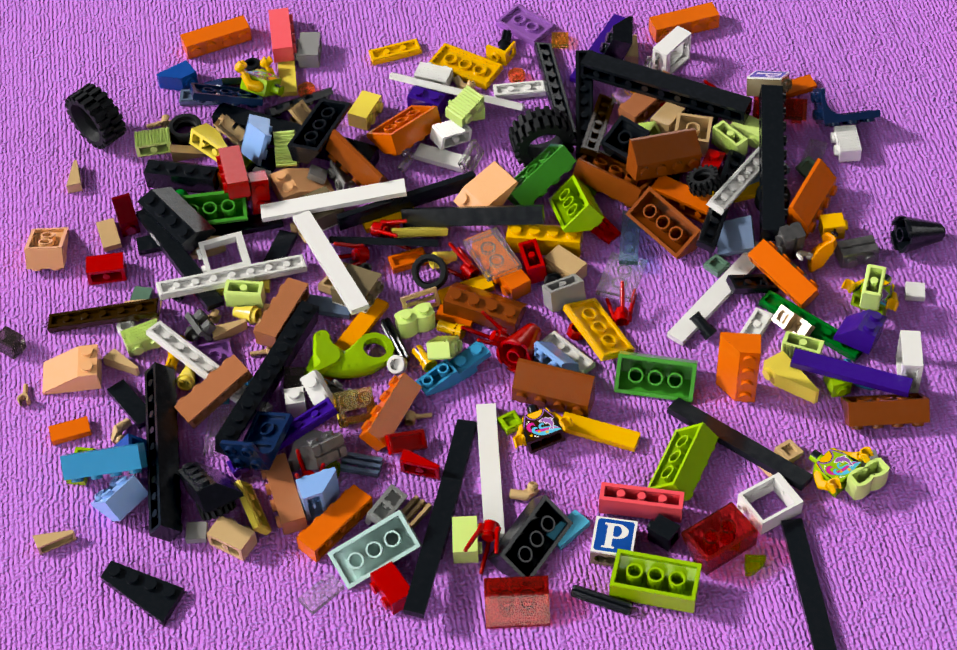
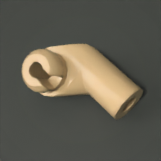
(460, 84)
(118, 430)
(526, 494)

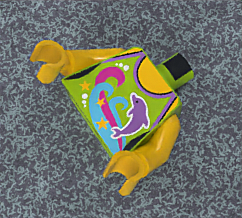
(260, 81)
(889, 298)
(834, 466)

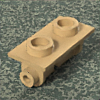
(224, 126)

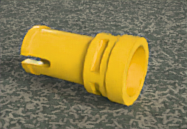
(450, 328)
(422, 357)

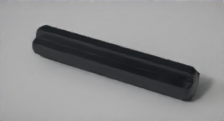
(392, 334)
(602, 599)

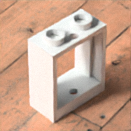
(672, 50)
(221, 241)
(910, 357)
(784, 492)

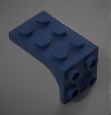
(824, 115)
(260, 442)

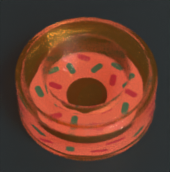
(516, 75)
(306, 88)

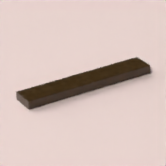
(597, 125)
(103, 315)

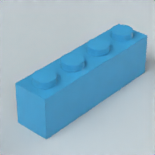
(104, 461)

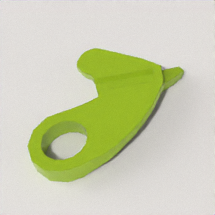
(354, 361)

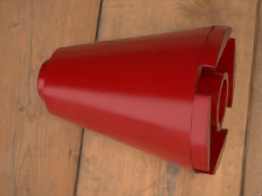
(518, 346)

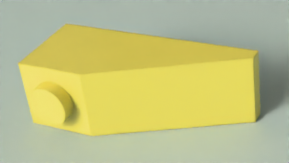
(207, 140)
(790, 379)

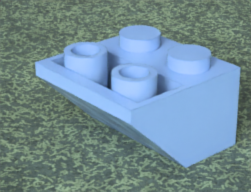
(256, 138)
(551, 355)
(317, 492)
(120, 497)

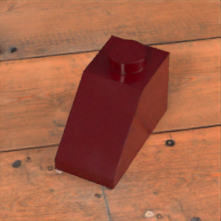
(125, 214)

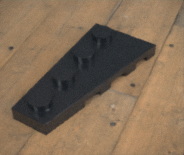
(308, 99)
(147, 592)

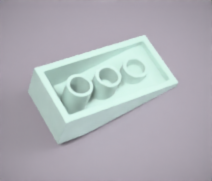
(374, 548)

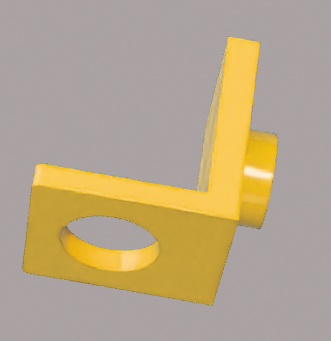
(499, 55)

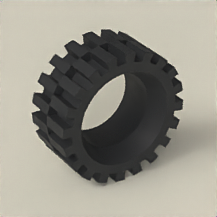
(95, 116)
(537, 124)

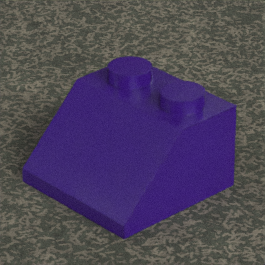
(429, 97)
(861, 330)

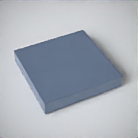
(736, 236)

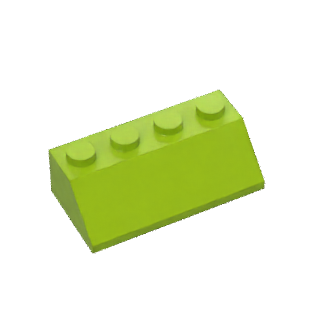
(575, 206)
(685, 459)
(655, 580)

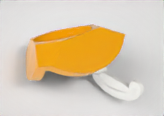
(820, 253)

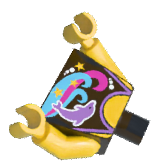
(541, 429)

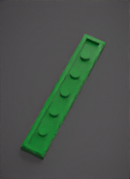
(772, 301)

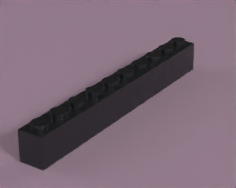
(666, 87)
(241, 116)
(771, 161)
(269, 374)
(162, 453)

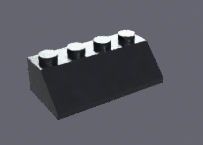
(317, 129)
(181, 175)
(176, 218)
(208, 486)
(526, 543)

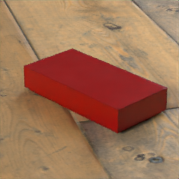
(409, 440)

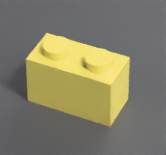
(365, 110)

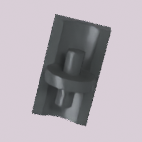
(200, 326)

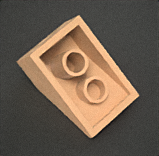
(293, 183)
(487, 188)
(46, 248)
(73, 371)

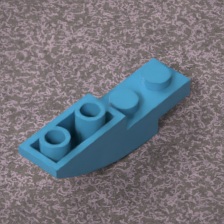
(454, 371)

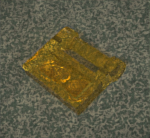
(353, 400)

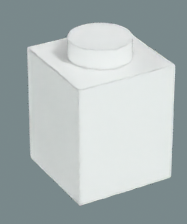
(295, 401)

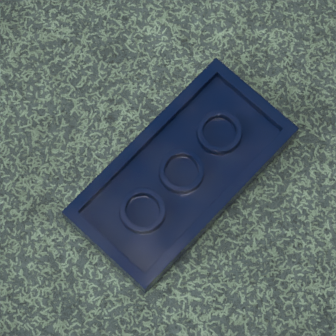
(224, 94)

